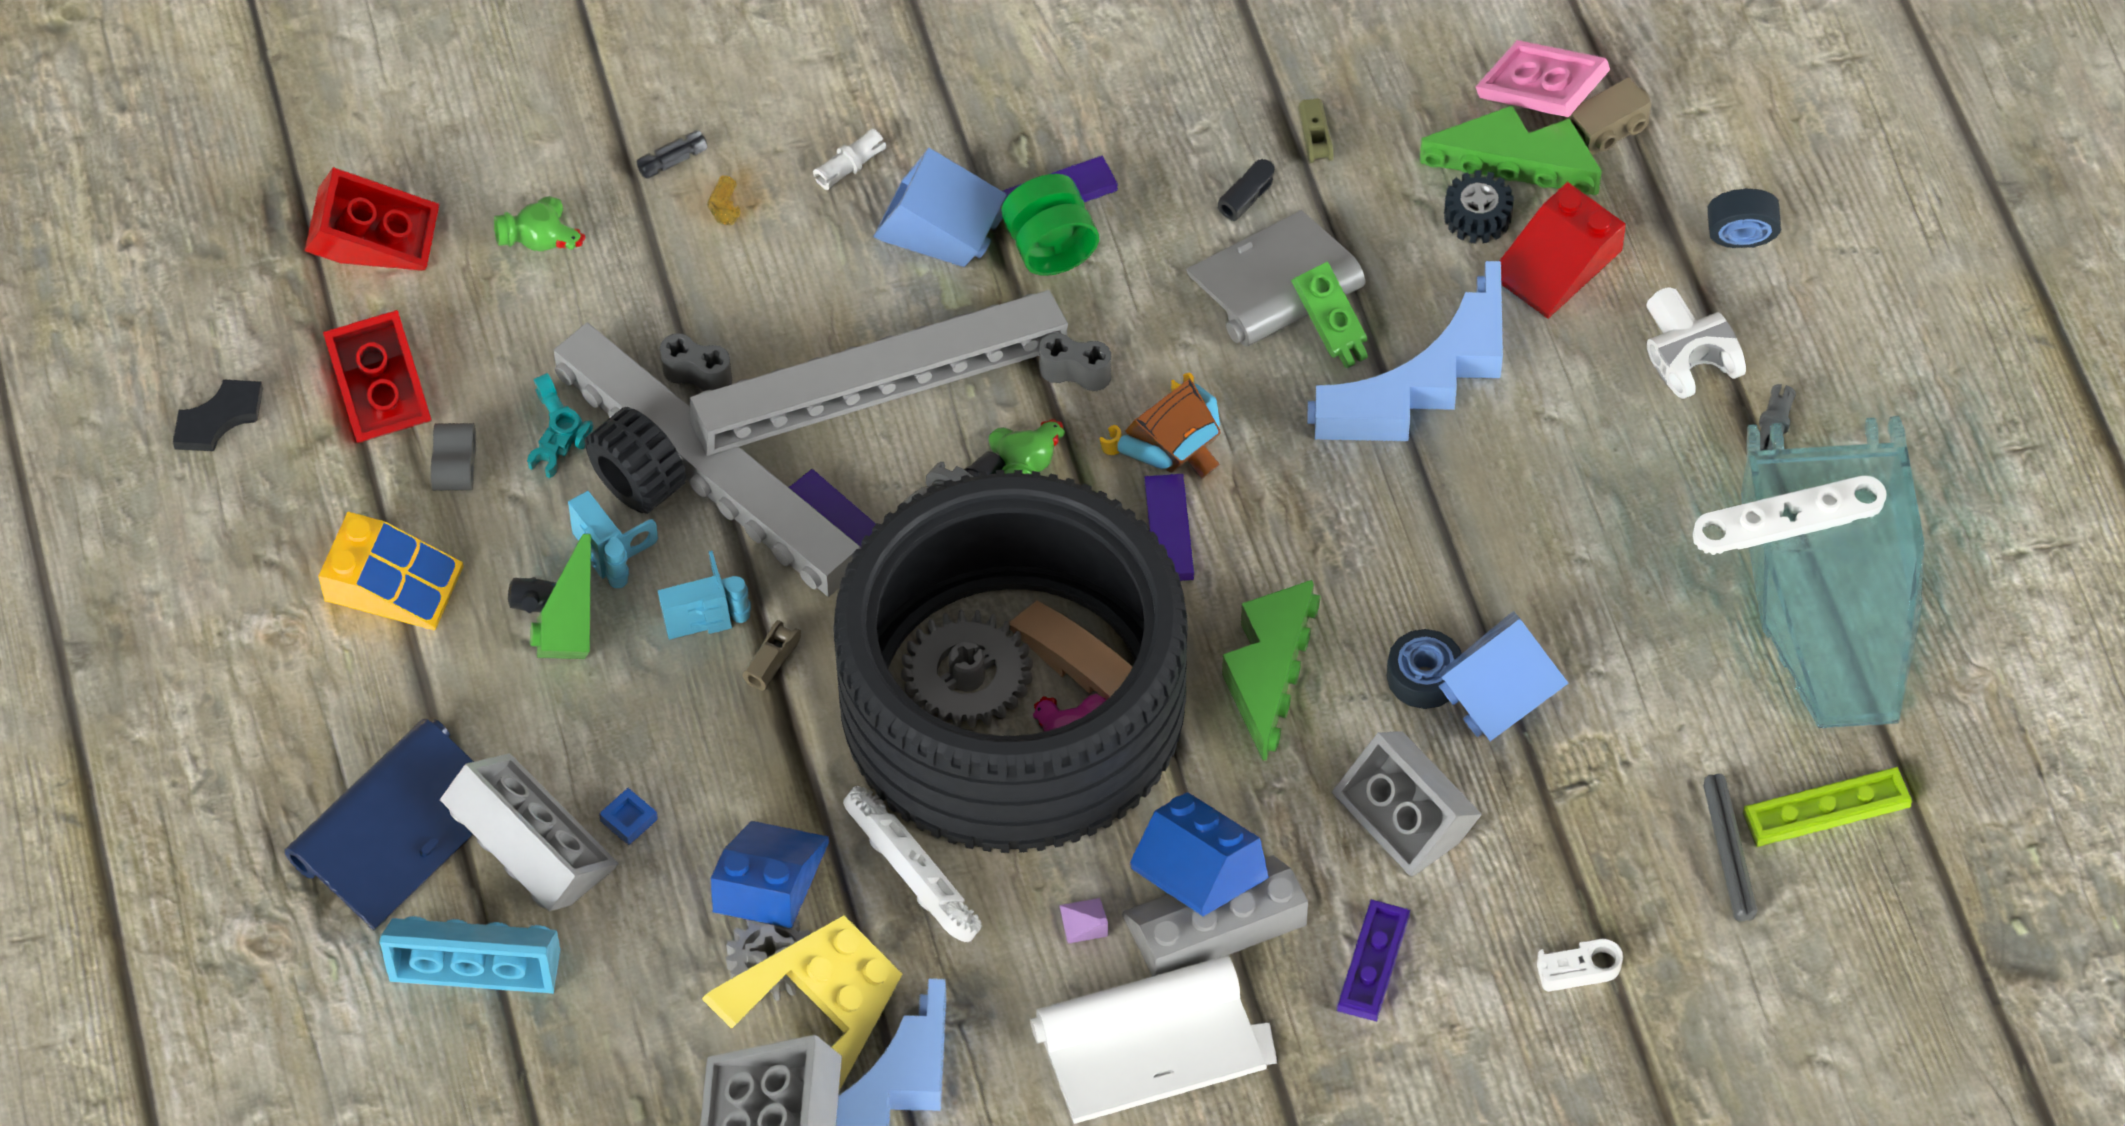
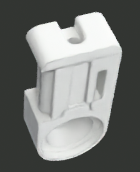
(1576, 967)

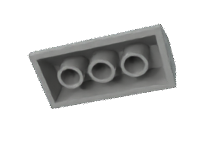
(527, 831)
(1179, 937)

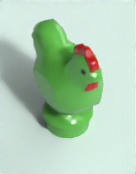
(537, 227)
(1026, 448)

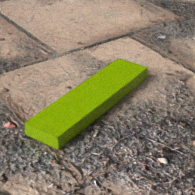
(1827, 806)

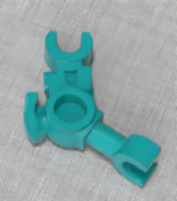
(563, 428)

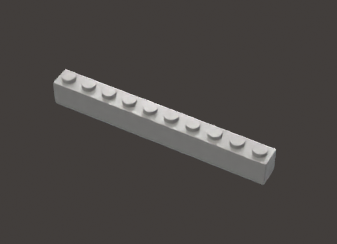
(874, 373)
(729, 478)

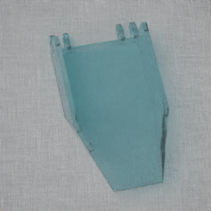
(1847, 595)

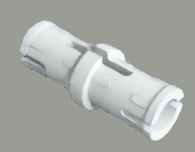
(849, 159)

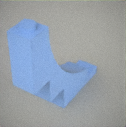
(1382, 404)
(907, 1072)

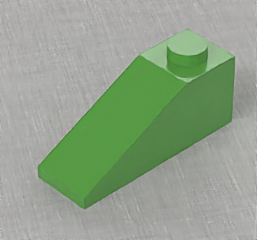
(564, 622)

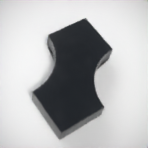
(204, 425)

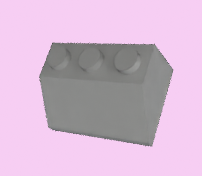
(1405, 801)

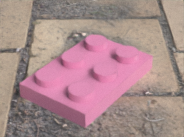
(1542, 78)

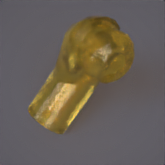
(719, 202)

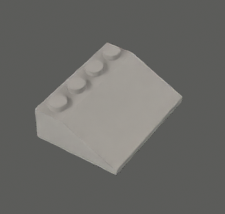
(773, 1085)

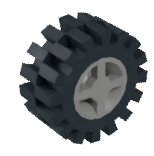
(1490, 198)

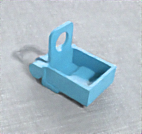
(608, 545)
(704, 604)

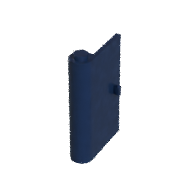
(374, 832)

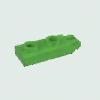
(1331, 314)

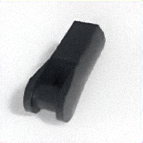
(1246, 189)

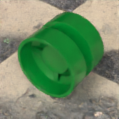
(1050, 224)

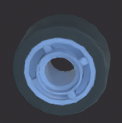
(1744, 218)
(1418, 650)

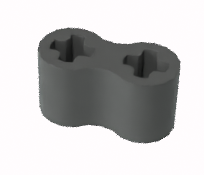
(1074, 361)
(695, 364)
(453, 456)

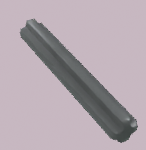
(1730, 847)

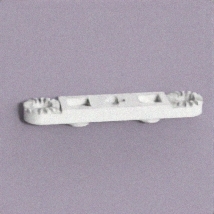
(1816, 509)
(912, 863)

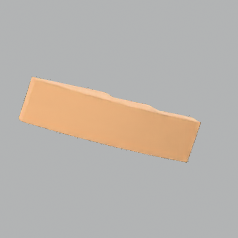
(1071, 649)

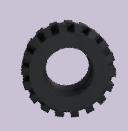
(635, 460)

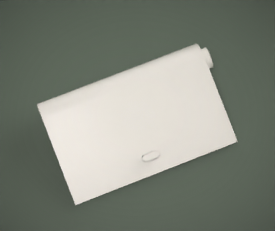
(1149, 1039)

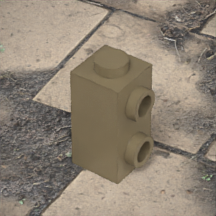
(1612, 115)

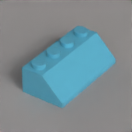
(471, 954)

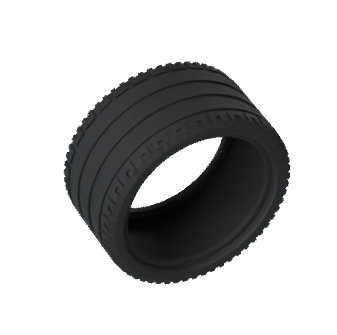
(995, 537)

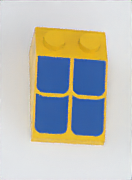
(388, 572)

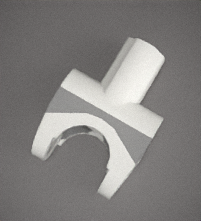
(1690, 343)

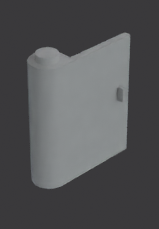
(1257, 273)

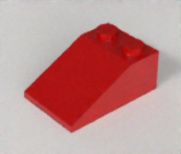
(370, 223)
(1561, 250)
(377, 376)

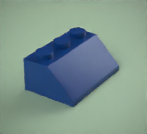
(1199, 854)

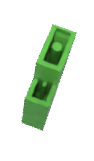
(1504, 147)
(1262, 671)

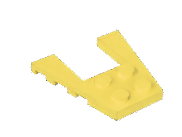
(835, 970)

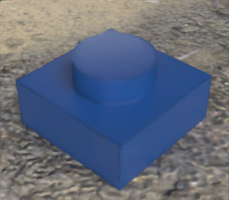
(628, 816)

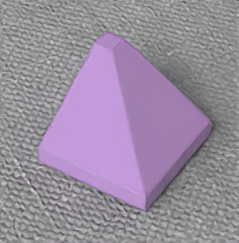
(1084, 920)

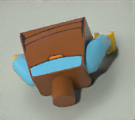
(1172, 431)

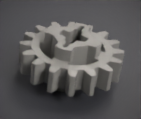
(757, 944)

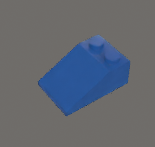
(766, 873)

